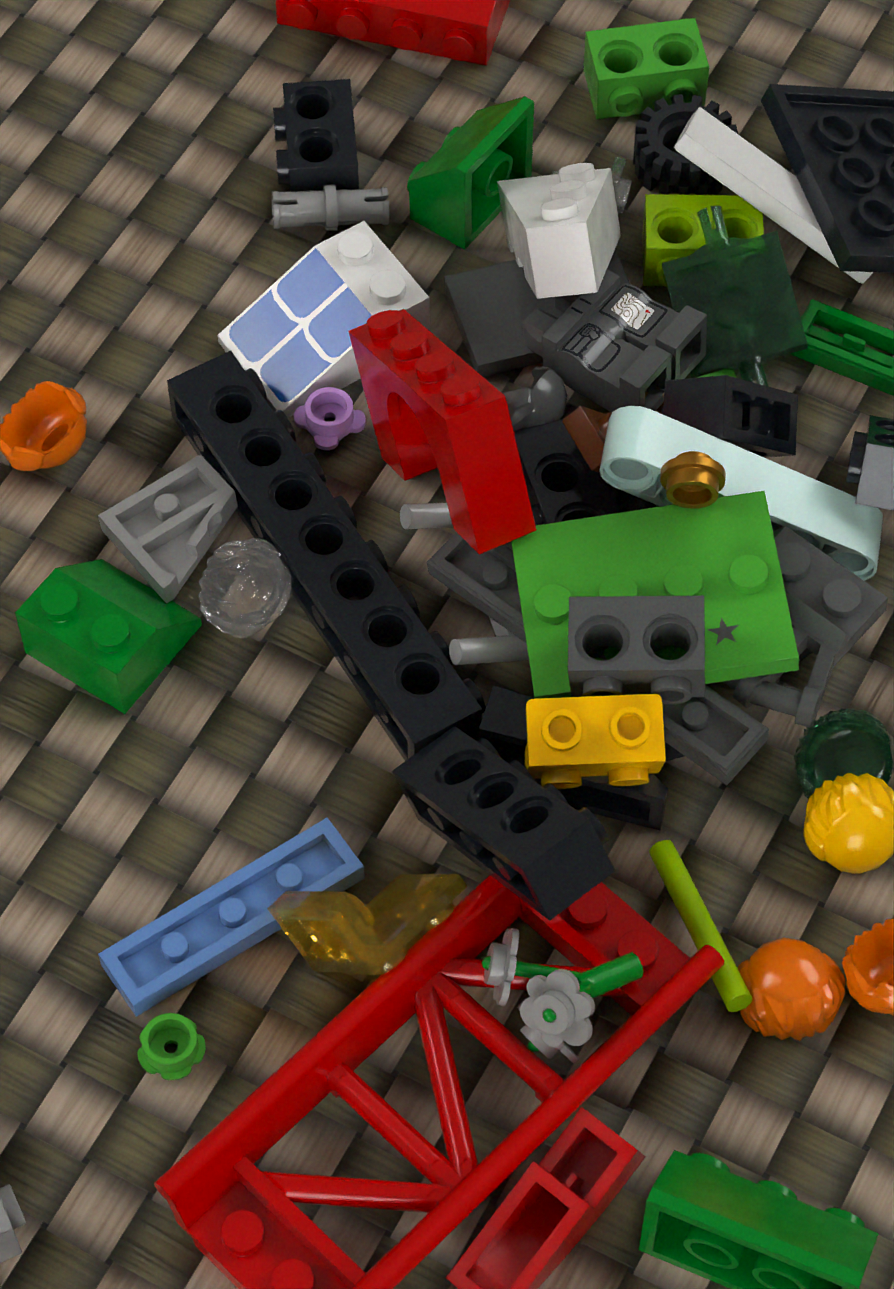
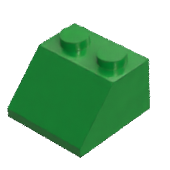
(458, 185)
(103, 630)

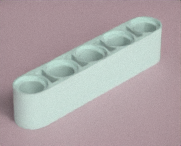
(828, 518)

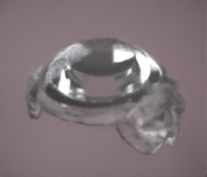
(244, 587)

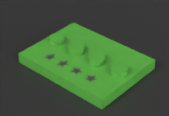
(661, 551)

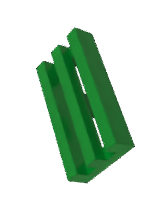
(848, 353)

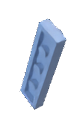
(226, 917)

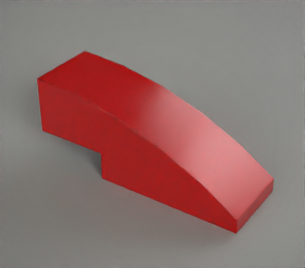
(549, 1208)

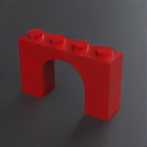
(434, 27)
(443, 416)

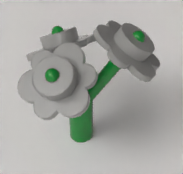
(557, 997)

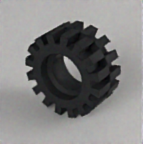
(659, 164)

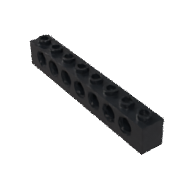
(206, 409)

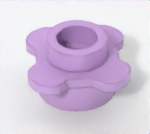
(326, 404)

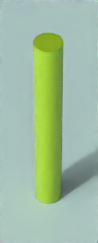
(699, 923)

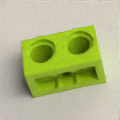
(675, 231)

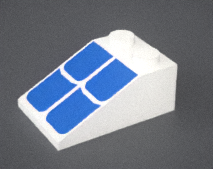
(301, 323)

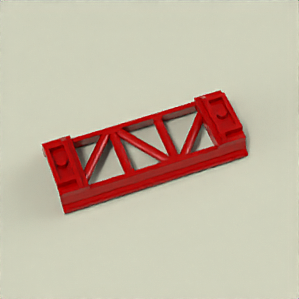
(249, 1216)

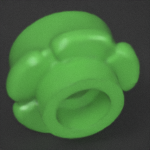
(165, 1030)

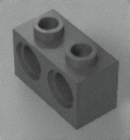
(637, 630)

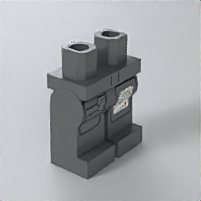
(617, 344)

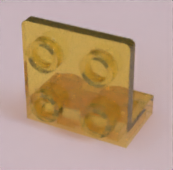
(347, 936)

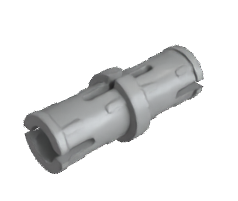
(330, 207)

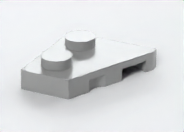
(171, 524)

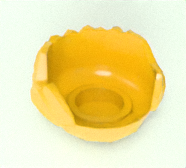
(851, 823)

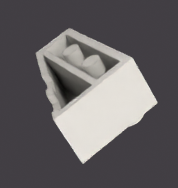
(562, 228)

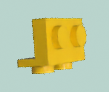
(595, 738)

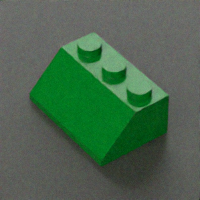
(749, 1230)

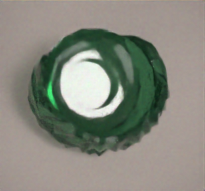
(840, 745)

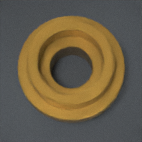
(692, 479)

